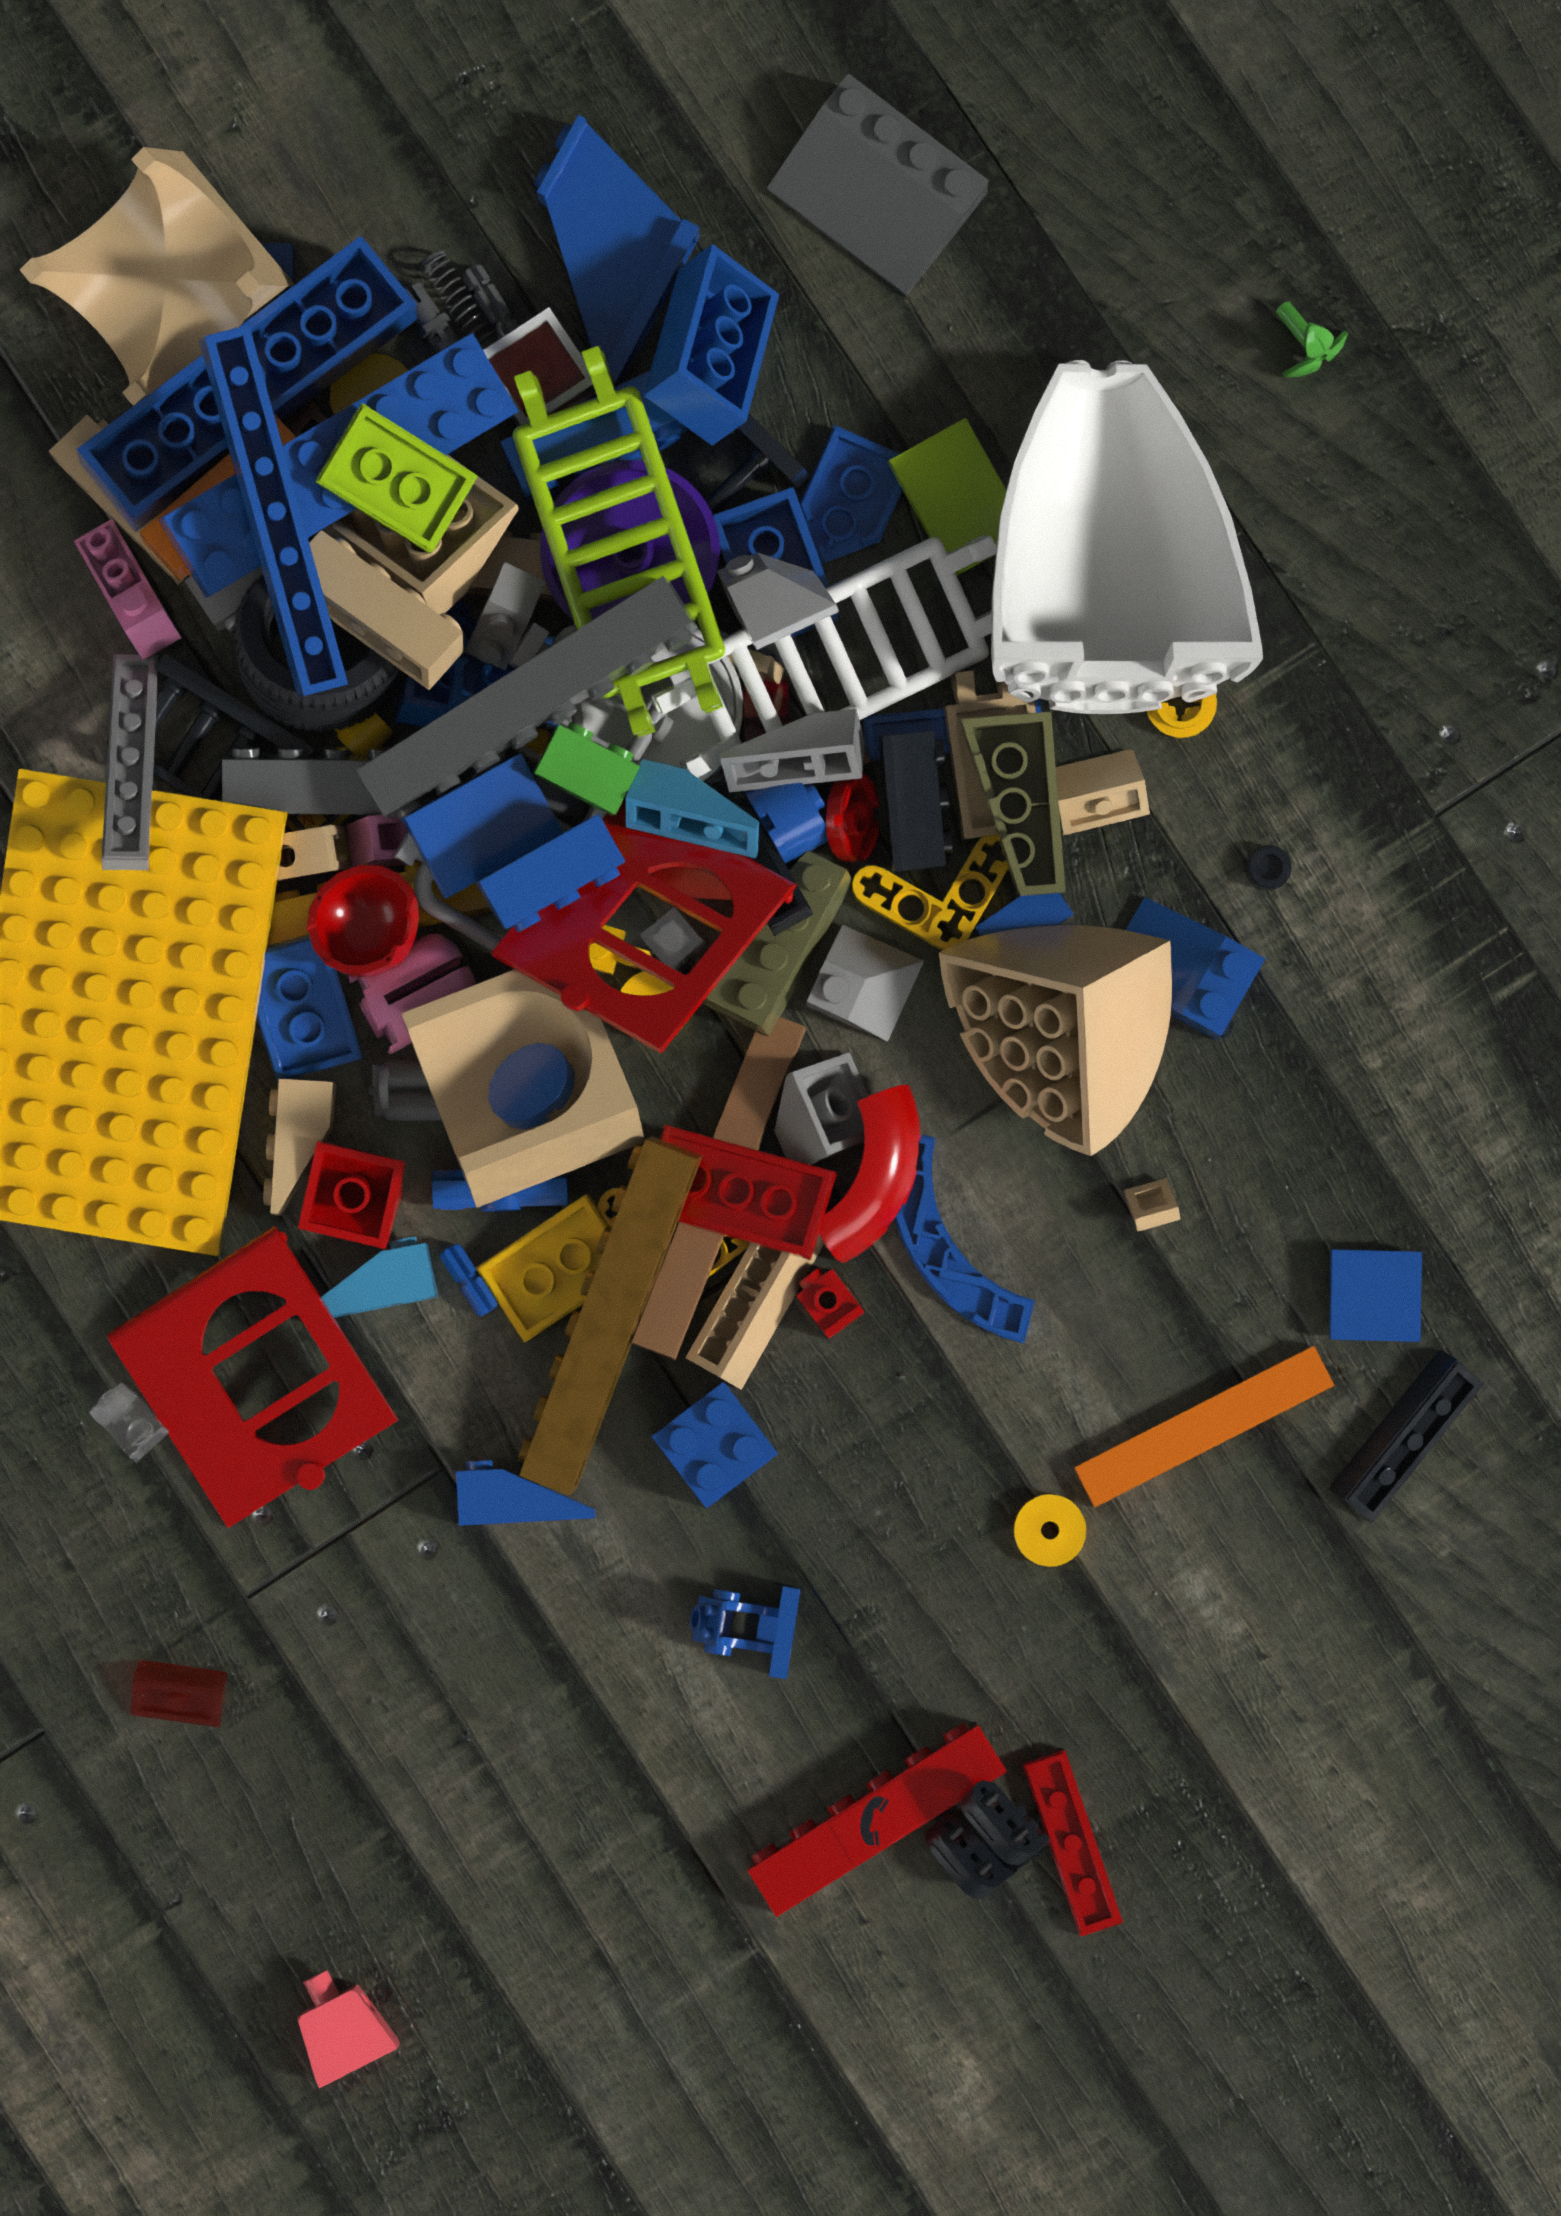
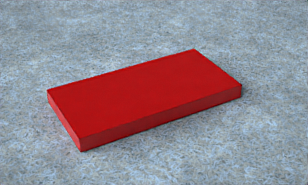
(754, 1194)

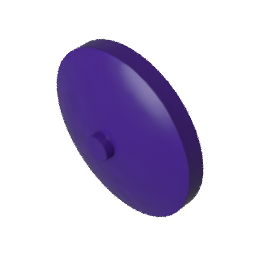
(694, 512)

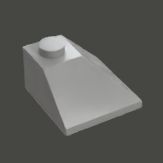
(774, 597)
(864, 983)
(821, 1111)

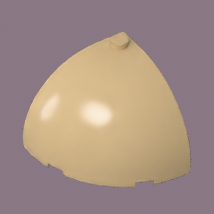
(1064, 1022)

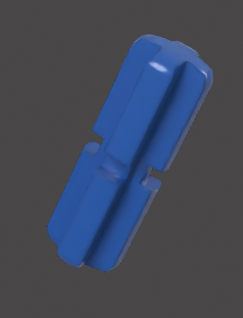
(473, 1287)

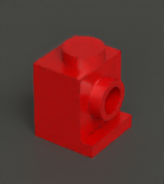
(834, 1319)

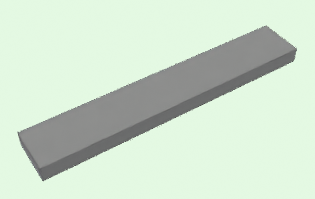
(130, 763)

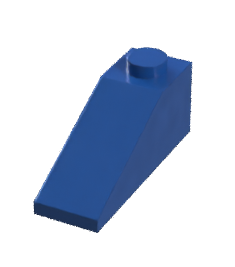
(504, 1497)

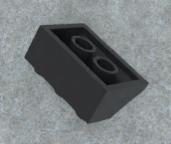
(914, 800)

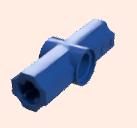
(452, 1193)

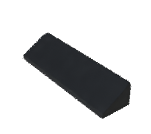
(1406, 1435)

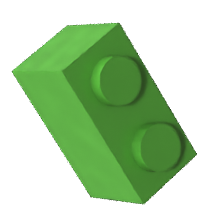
(586, 769)

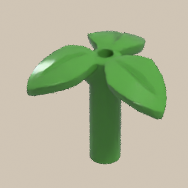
(1316, 340)

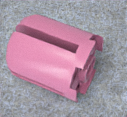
(427, 960)

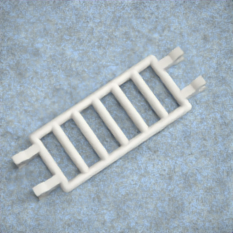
(855, 586)

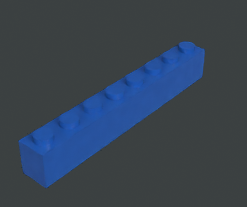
(273, 510)

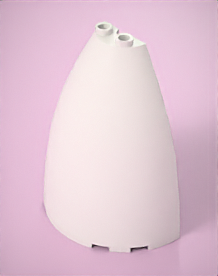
(1117, 554)

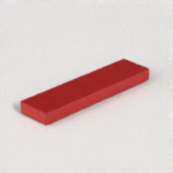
(1072, 1842)

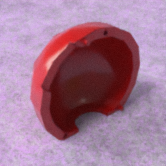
(364, 920)

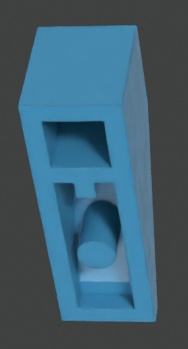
(684, 808)
(386, 1280)

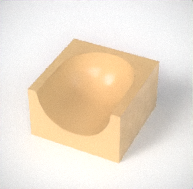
(465, 1041)

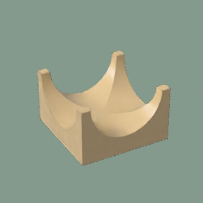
(162, 270)

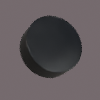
(1268, 868)

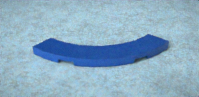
(946, 1267)

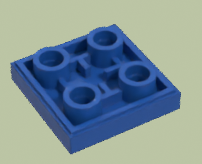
(1375, 1295)

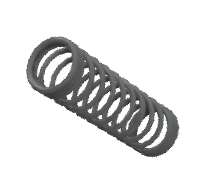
(437, 260)

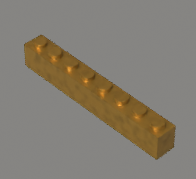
(609, 1315)

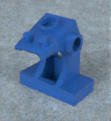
(713, 1618)

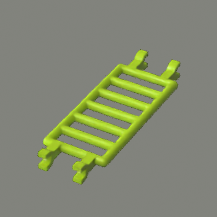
(670, 523)

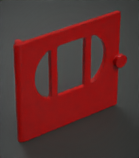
(558, 946)
(178, 1381)

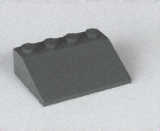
(878, 185)

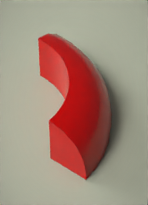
(883, 1177)

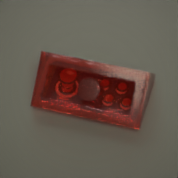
(178, 1693)

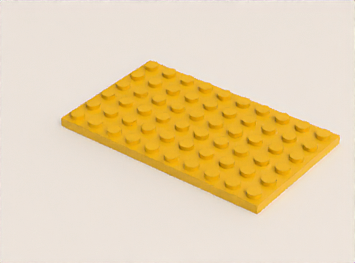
(129, 1011)

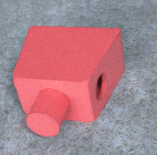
(342, 2030)

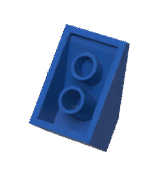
(1206, 967)

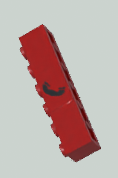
(875, 1819)

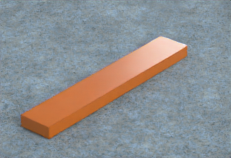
(1203, 1426)

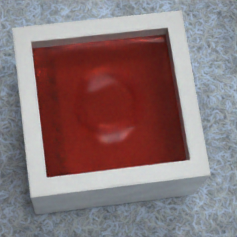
(551, 356)

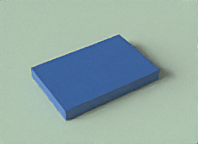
(482, 825)
(304, 1012)

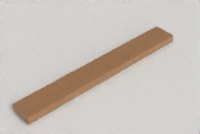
(694, 1249)

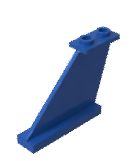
(614, 241)

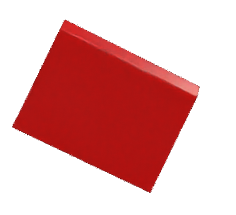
(352, 1194)

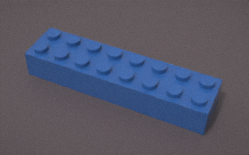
(302, 348)
(437, 401)

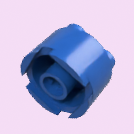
(791, 818)

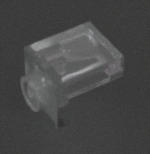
(129, 1421)

